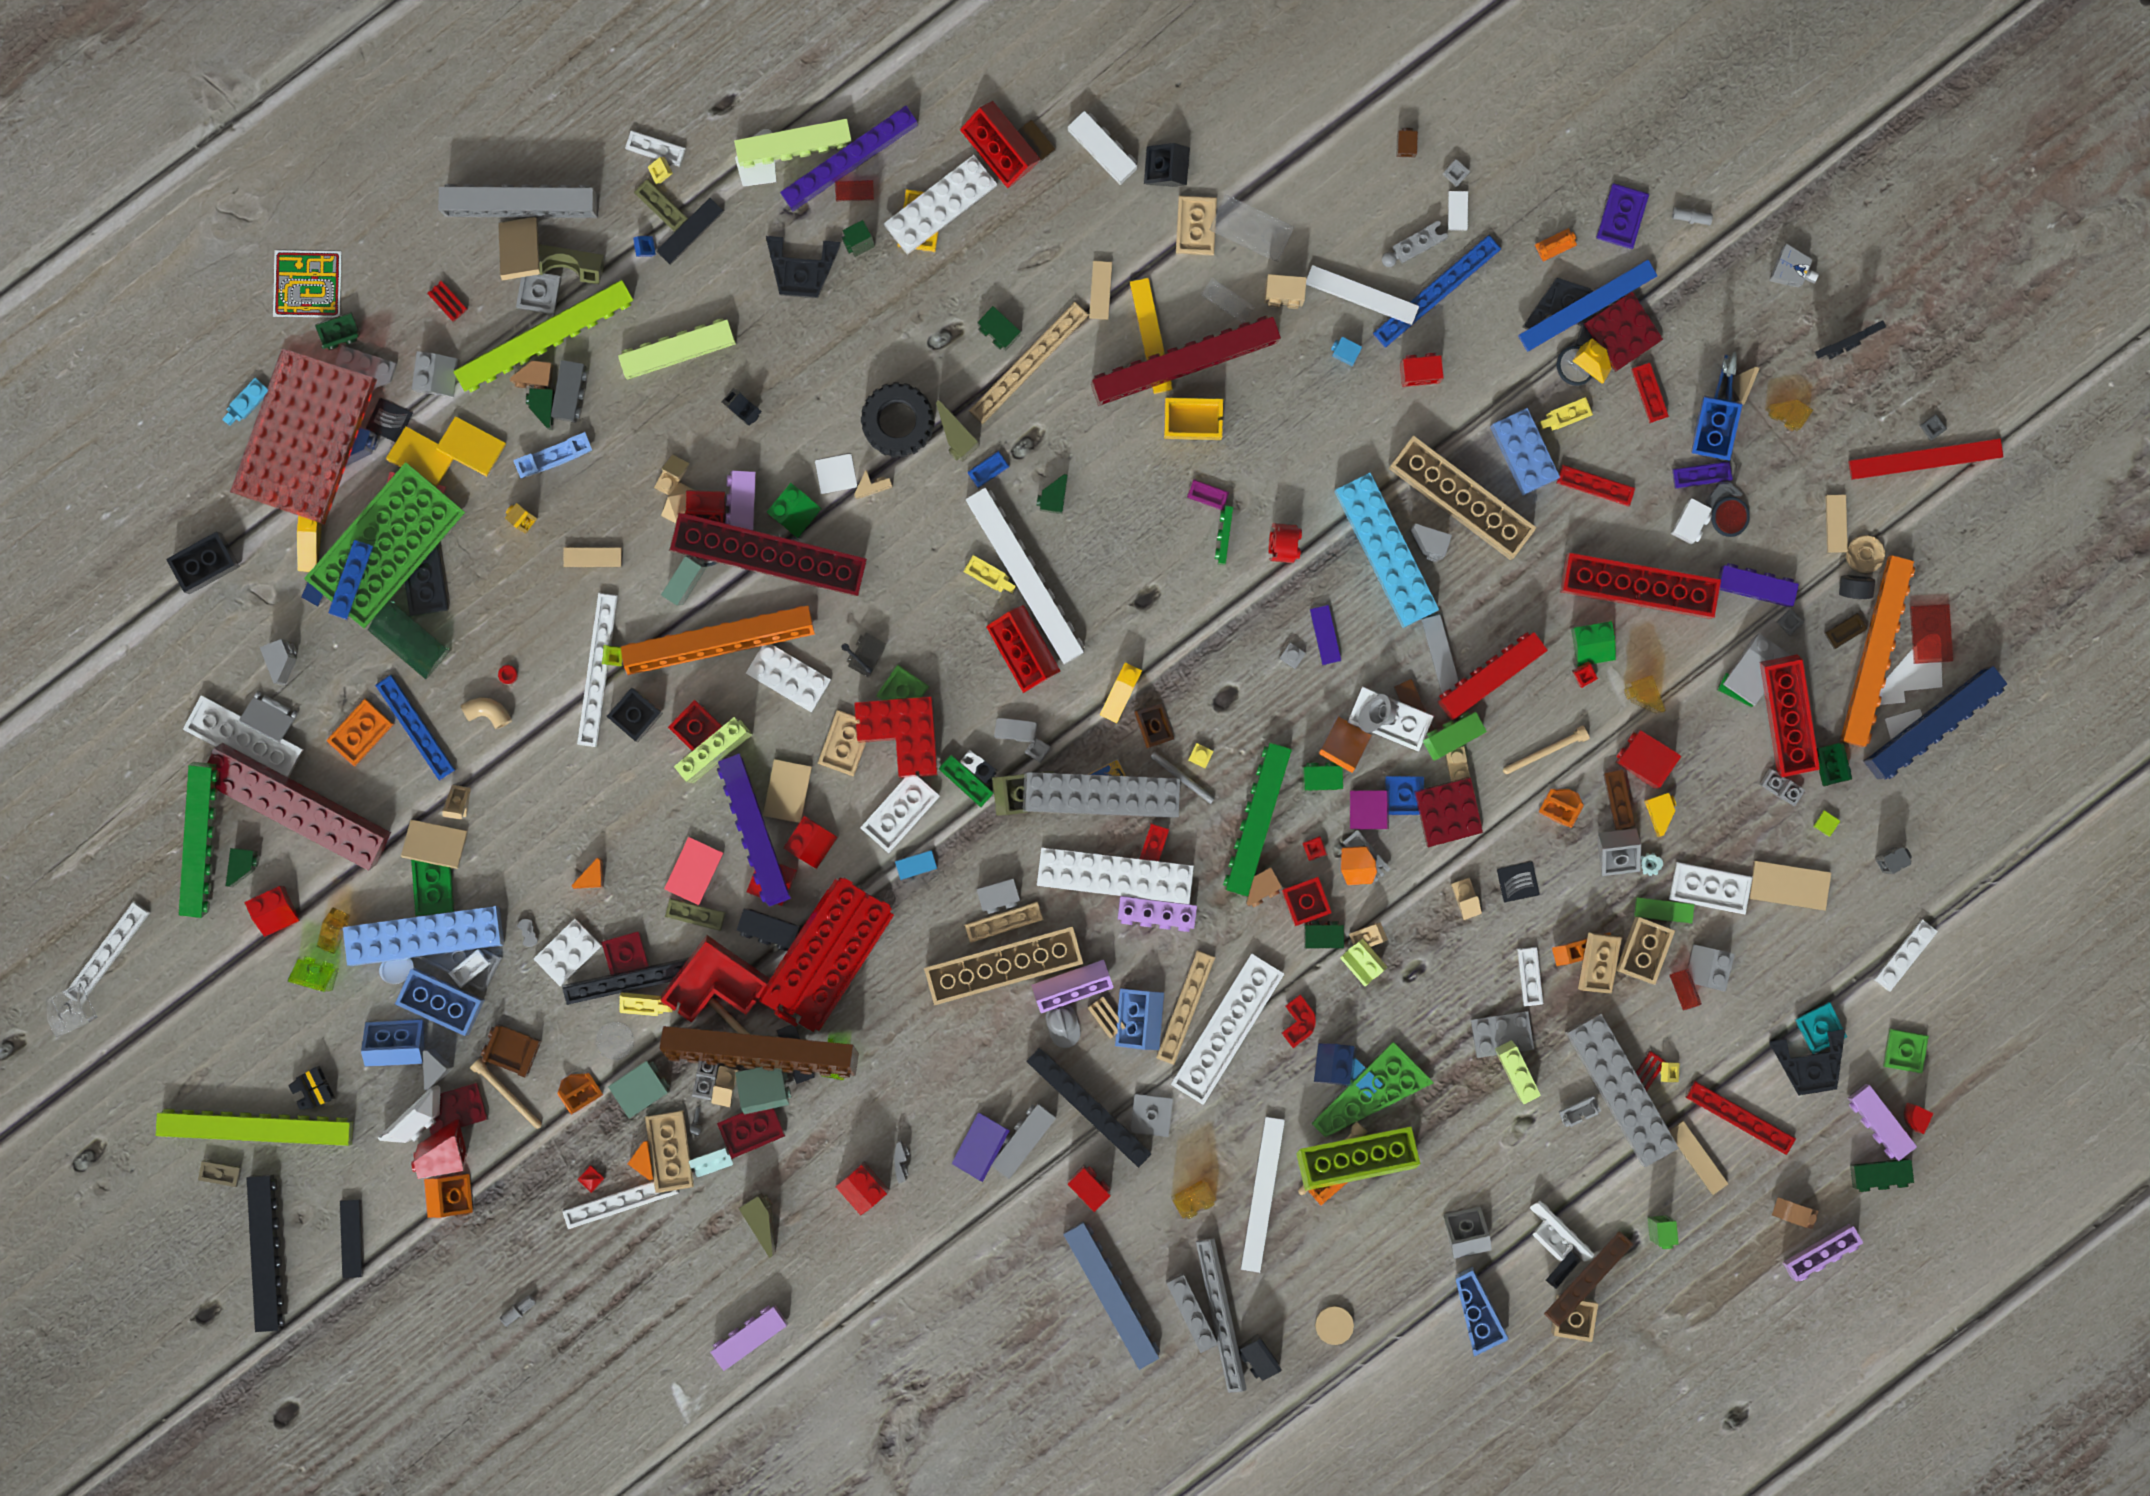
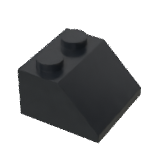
(1167, 165)
(1260, 1358)

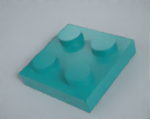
(1815, 1027)

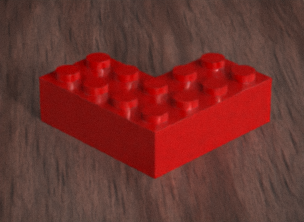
(907, 722)
(712, 971)

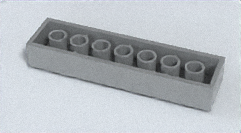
(518, 201)
(1101, 795)
(1621, 1089)

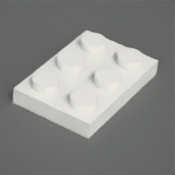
(567, 952)

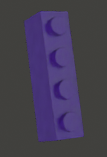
(1758, 586)

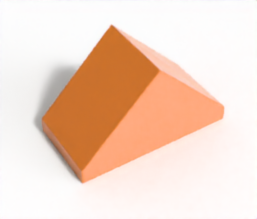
(591, 877)
(642, 1161)

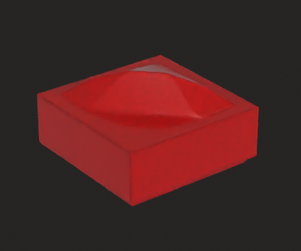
(1585, 674)
(1315, 848)
(591, 1178)

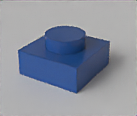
(644, 246)

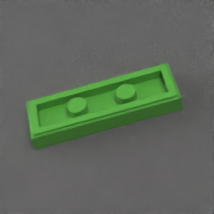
(1664, 910)

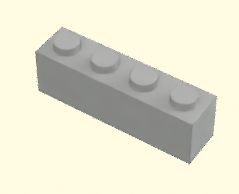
(1024, 1139)
(1191, 1312)

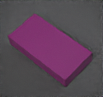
(1208, 495)

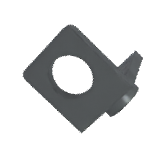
(1721, 491)

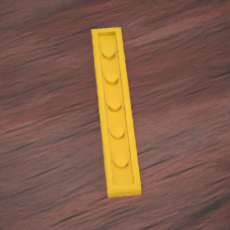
(1148, 324)

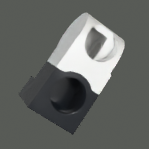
(979, 767)

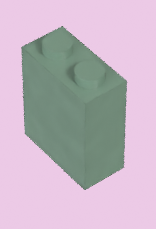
(684, 580)
(639, 1088)
(762, 1089)

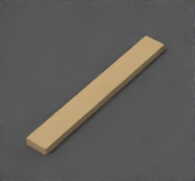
(1028, 363)

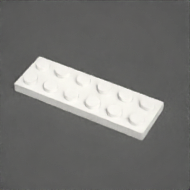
(940, 204)
(220, 725)

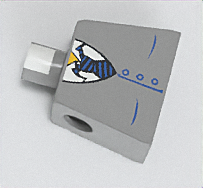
(1793, 268)

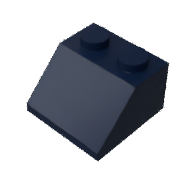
(363, 446)
(1335, 1064)

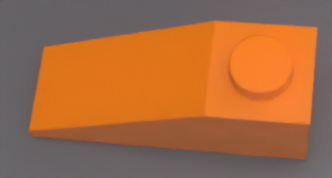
(1570, 952)

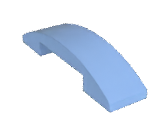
(553, 456)

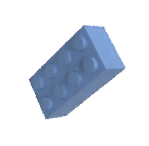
(1524, 451)
(439, 1001)

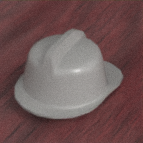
(1377, 713)
(1063, 1026)

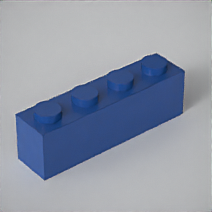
(350, 580)

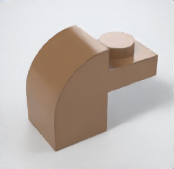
(1795, 1213)

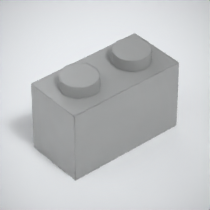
(998, 895)

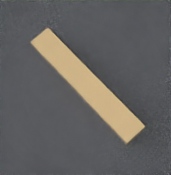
(1185, 1007)

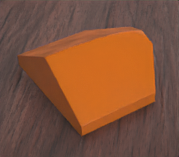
(1562, 806)
(1358, 865)
(578, 1091)

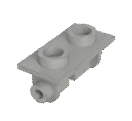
(1587, 1107)

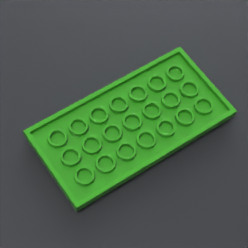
(402, 527)

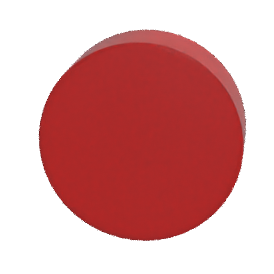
(507, 674)

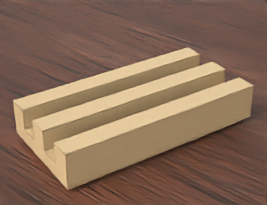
(1096, 1004)

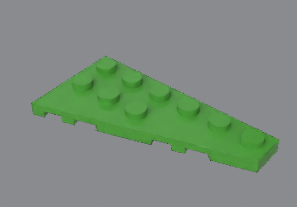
(1399, 1079)

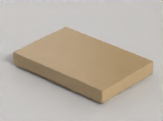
(1193, 225)
(841, 747)
(787, 791)
(434, 844)
(1599, 963)

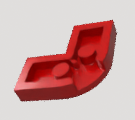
(1304, 1022)

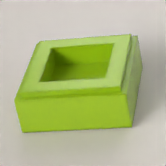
(612, 655)
(1826, 823)

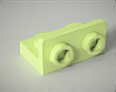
(1363, 962)

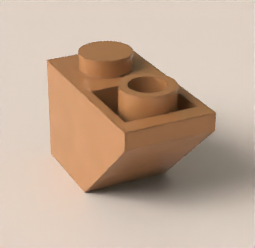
(534, 374)
(1263, 885)

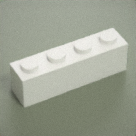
(1102, 147)

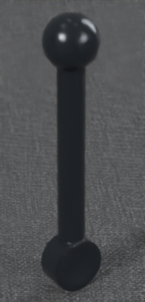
(845, 647)

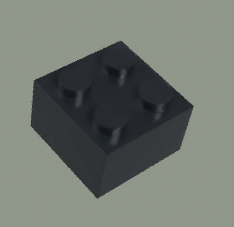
(634, 715)

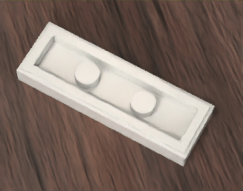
(655, 148)
(1530, 976)

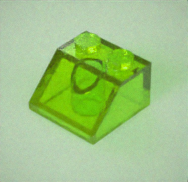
(314, 974)

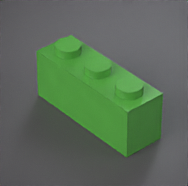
(1454, 735)
(1663, 1231)

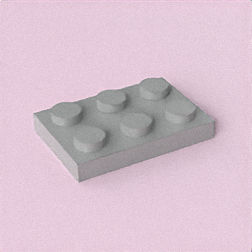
(1500, 1029)

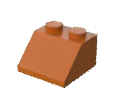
(448, 1195)

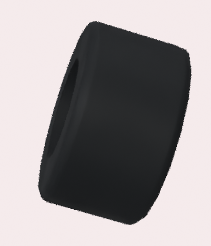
(1857, 587)

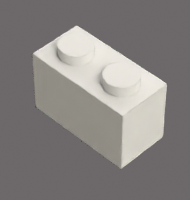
(1691, 521)

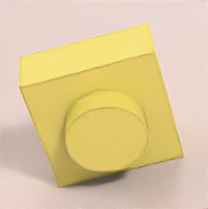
(660, 170)
(1200, 755)
(1670, 1072)

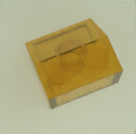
(1645, 694)
(1193, 1199)

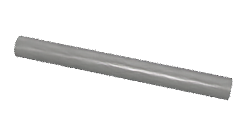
(1185, 779)

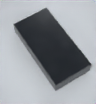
(1563, 1270)

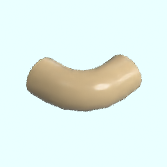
(489, 708)

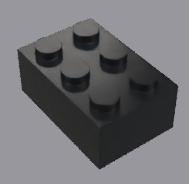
(203, 562)
(767, 929)

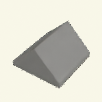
(434, 1068)

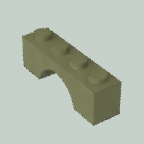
(586, 265)

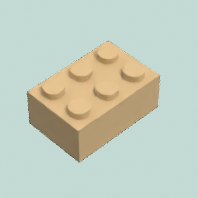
(1645, 950)

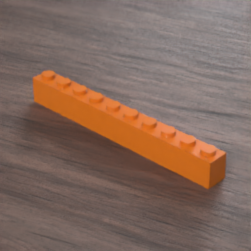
(717, 640)
(1877, 651)

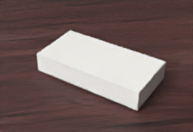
(1458, 210)
(469, 968)

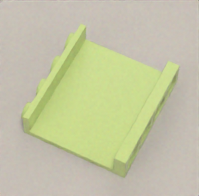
(713, 750)

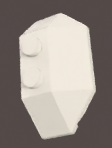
(415, 1119)

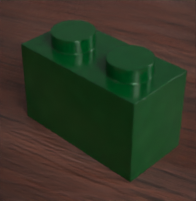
(998, 328)
(1323, 935)

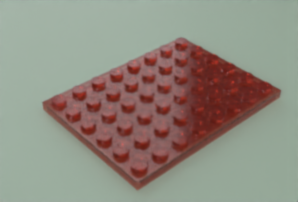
(303, 436)

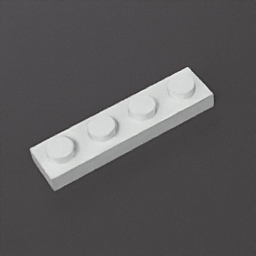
(1905, 955)

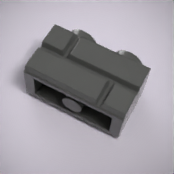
(1894, 860)

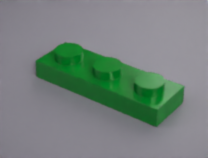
(1223, 535)
(966, 781)

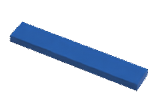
(415, 727)

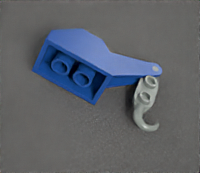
(1718, 418)

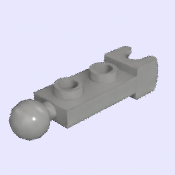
(1414, 245)

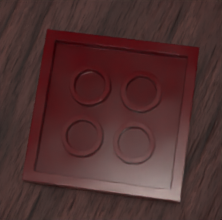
(1624, 331)
(1448, 812)

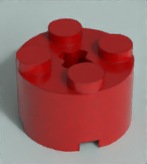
(1284, 543)

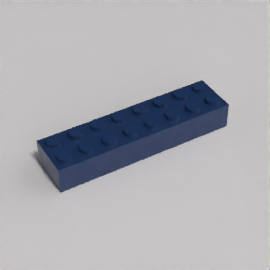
(1935, 722)

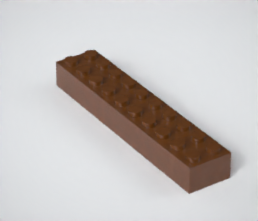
(759, 1051)

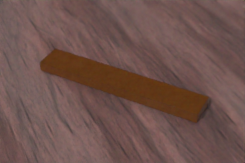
(1588, 1279)

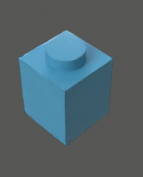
(1346, 351)

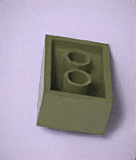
(959, 439)
(1009, 793)
(760, 1219)

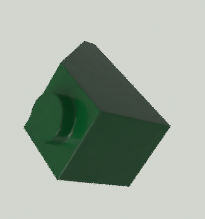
(541, 403)
(1053, 496)
(240, 865)

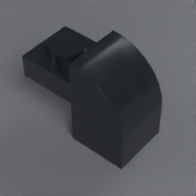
(741, 407)

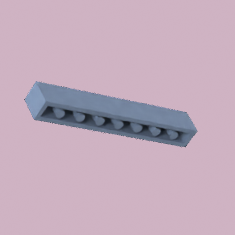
(1111, 1295)

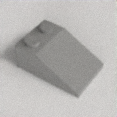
(1746, 674)

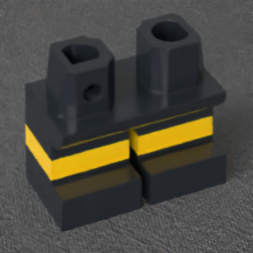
(306, 1083)

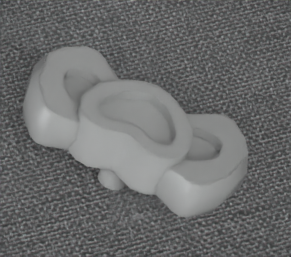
(527, 928)

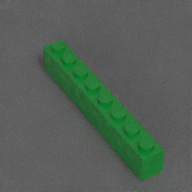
(1258, 819)
(197, 839)

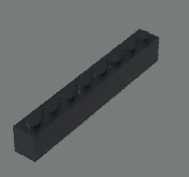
(1089, 1107)
(264, 1253)

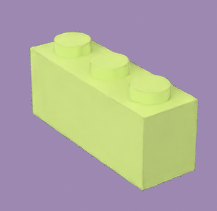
(1517, 1072)

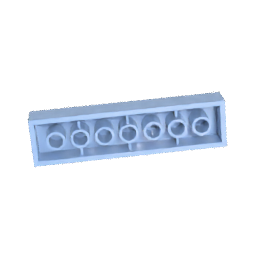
(423, 936)

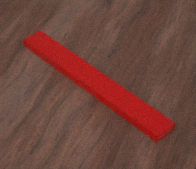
(1925, 459)

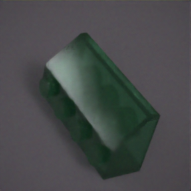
(408, 639)

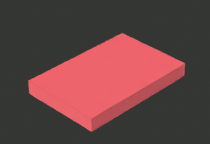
(693, 871)

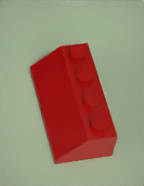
(1000, 144)
(1023, 648)

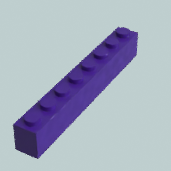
(849, 158)
(754, 830)

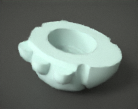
(1655, 862)

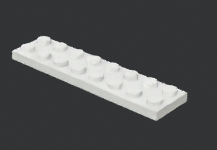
(1115, 875)
(1227, 1029)

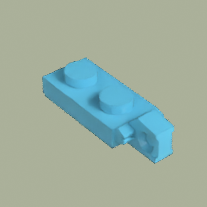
(245, 402)

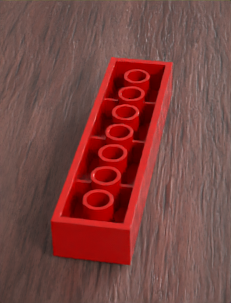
(1640, 586)

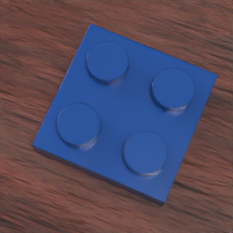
(1402, 795)

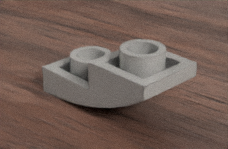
(1015, 729)
(1782, 787)
(705, 1080)
(901, 1155)

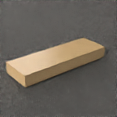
(1100, 290)
(1836, 523)
(592, 557)

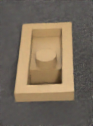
(671, 475)
(865, 487)
(457, 802)
(1466, 898)
(1372, 934)
(724, 1086)

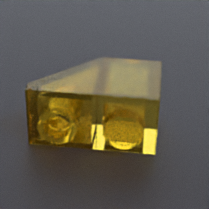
(1792, 413)
(332, 930)

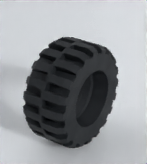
(871, 419)

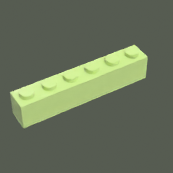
(792, 143)
(676, 349)

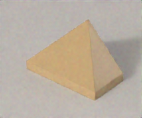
(1743, 383)
(675, 502)

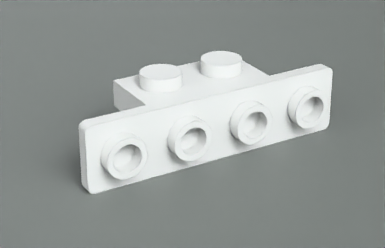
(1557, 1236)

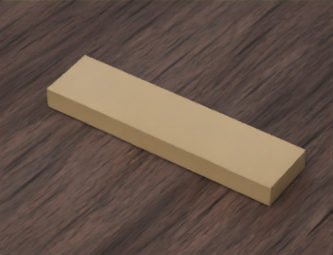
(1004, 922)
(1698, 1158)

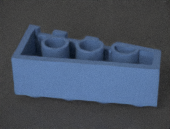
(1480, 1315)

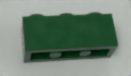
(857, 238)
(1882, 1174)

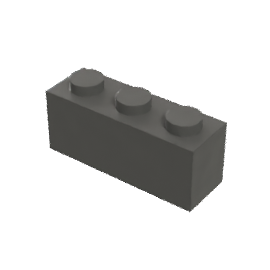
(569, 391)

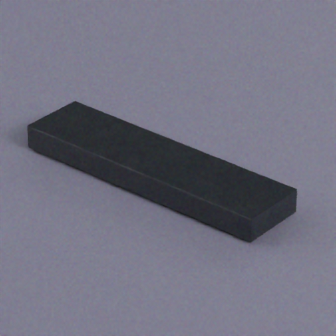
(689, 231)
(351, 1238)

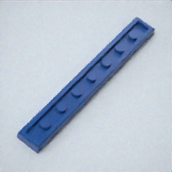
(1440, 288)
(1587, 305)

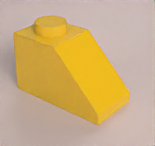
(1594, 360)
(1661, 812)

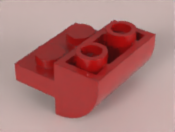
(706, 504)

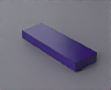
(1702, 475)
(1325, 635)

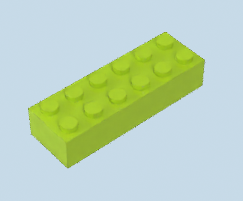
(1358, 1158)

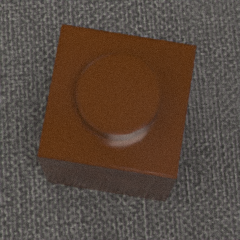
(1407, 143)

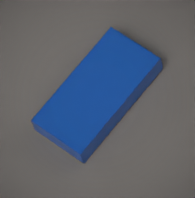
(988, 469)

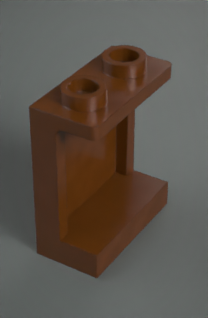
(511, 1050)

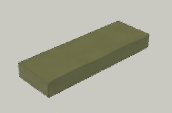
(660, 205)
(695, 914)

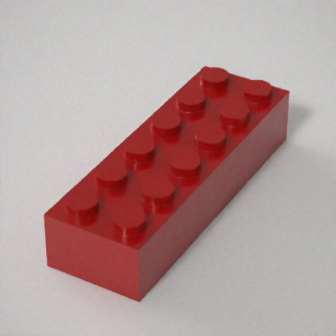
(1487, 679)
(1789, 715)

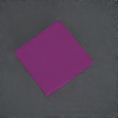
(1369, 809)

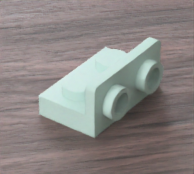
(711, 1162)

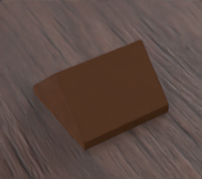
(1154, 725)

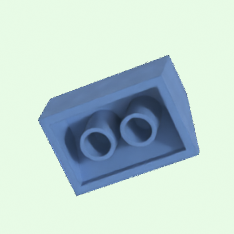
(1142, 1017)
(393, 1043)

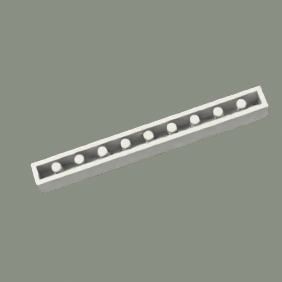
(1025, 577)

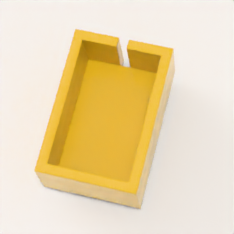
(1193, 419)

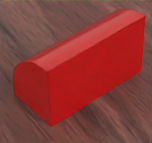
(1917, 1118)

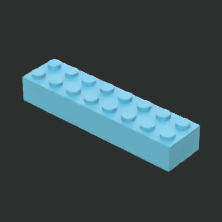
(1386, 550)

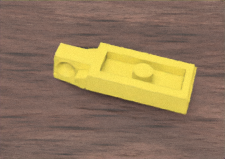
(1567, 415)
(988, 575)
(642, 1004)

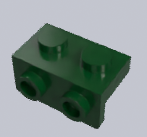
(337, 331)
(1833, 764)

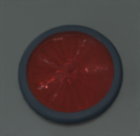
(1730, 516)

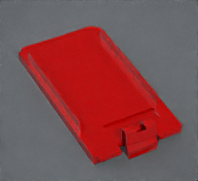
(826, 955)

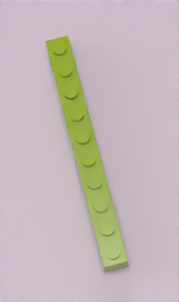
(543, 335)
(254, 1128)

